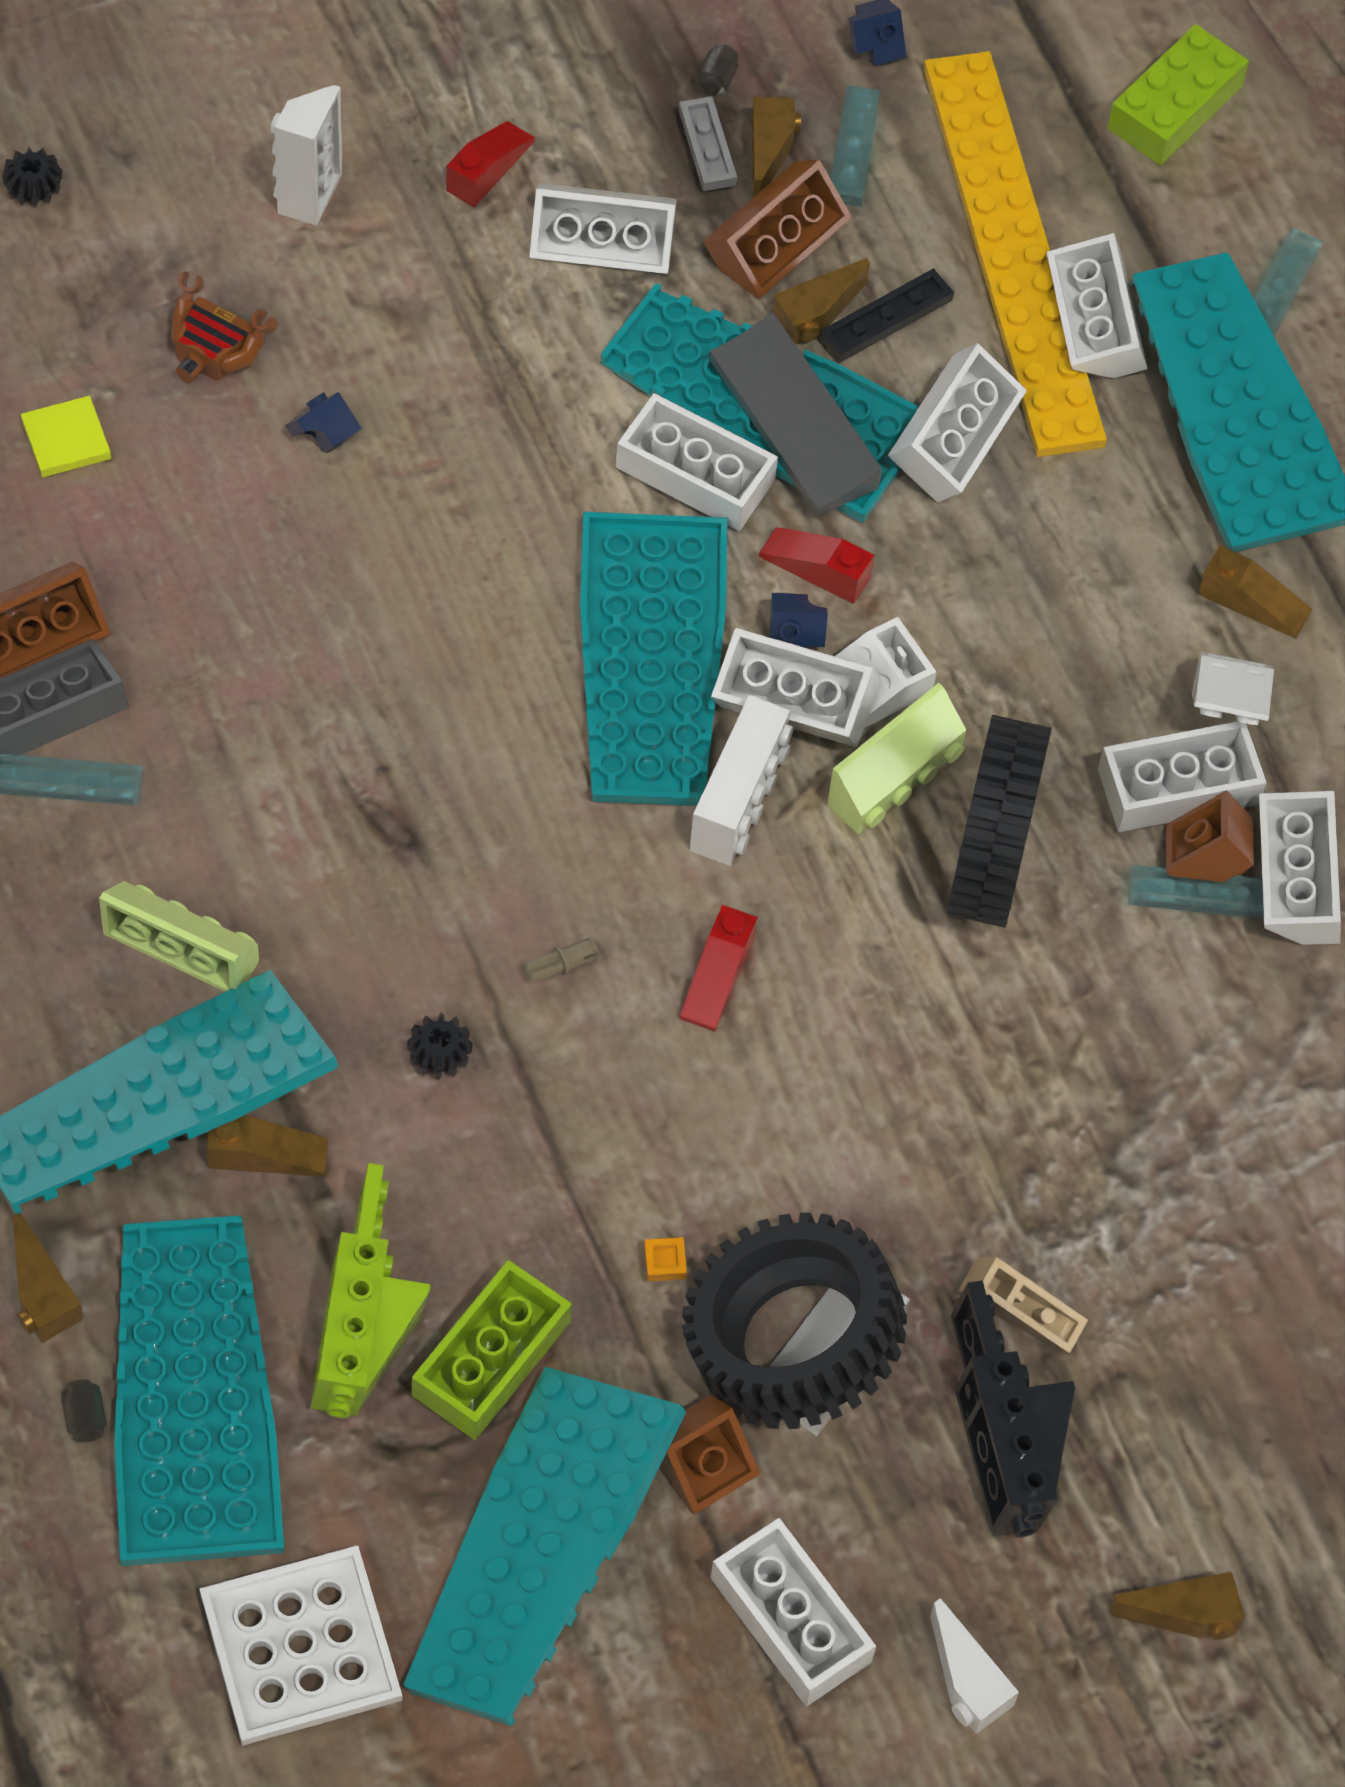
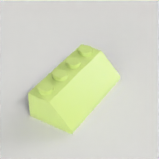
(896, 760)
(177, 936)

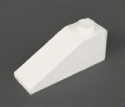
(972, 1678)

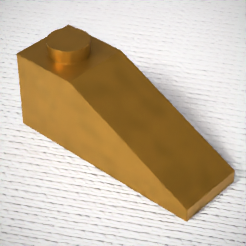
(772, 137)
(818, 302)
(1253, 592)
(266, 1148)
(44, 1295)
(1189, 1607)

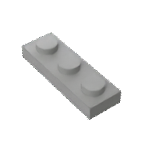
(707, 143)

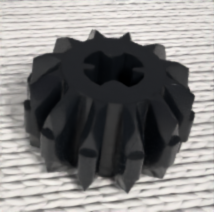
(32, 176)
(439, 1046)

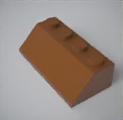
(778, 227)
(48, 617)

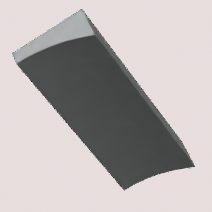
(796, 416)
(58, 698)

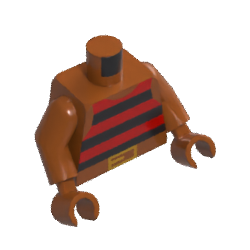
(212, 338)

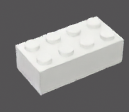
(957, 423)
(696, 461)
(820, 690)
(1174, 773)
(740, 781)
(792, 1612)

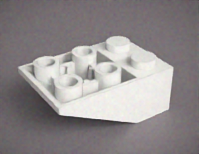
(898, 662)
(1233, 688)

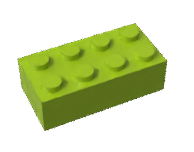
(1177, 94)
(491, 1349)

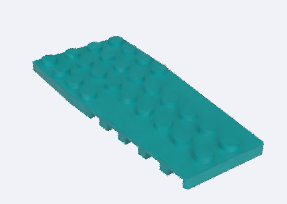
(667, 353)
(1239, 406)
(651, 652)
(161, 1085)
(192, 1399)
(538, 1538)

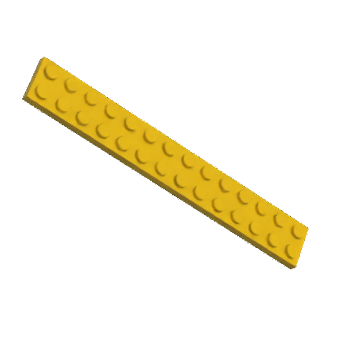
(1012, 252)

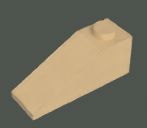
(1027, 1304)

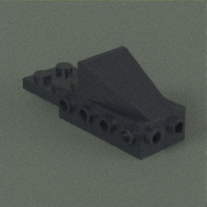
(1010, 1427)

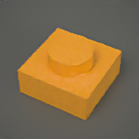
(665, 1259)

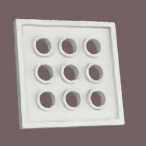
(297, 1707)

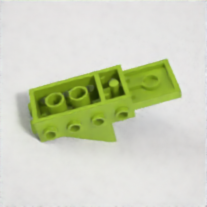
(365, 1310)

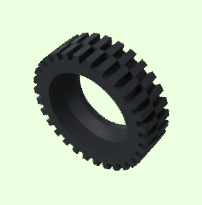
(998, 821)
(773, 1263)

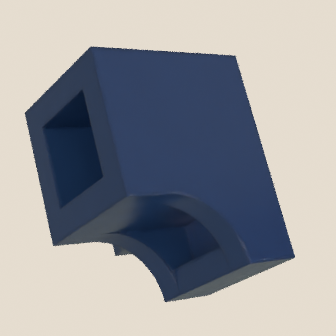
(879, 31)
(326, 421)
(797, 620)

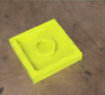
(65, 436)

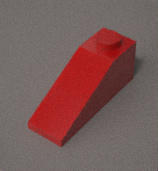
(485, 161)
(821, 561)
(719, 967)

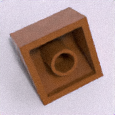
(1211, 841)
(708, 1455)

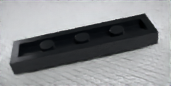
(886, 315)

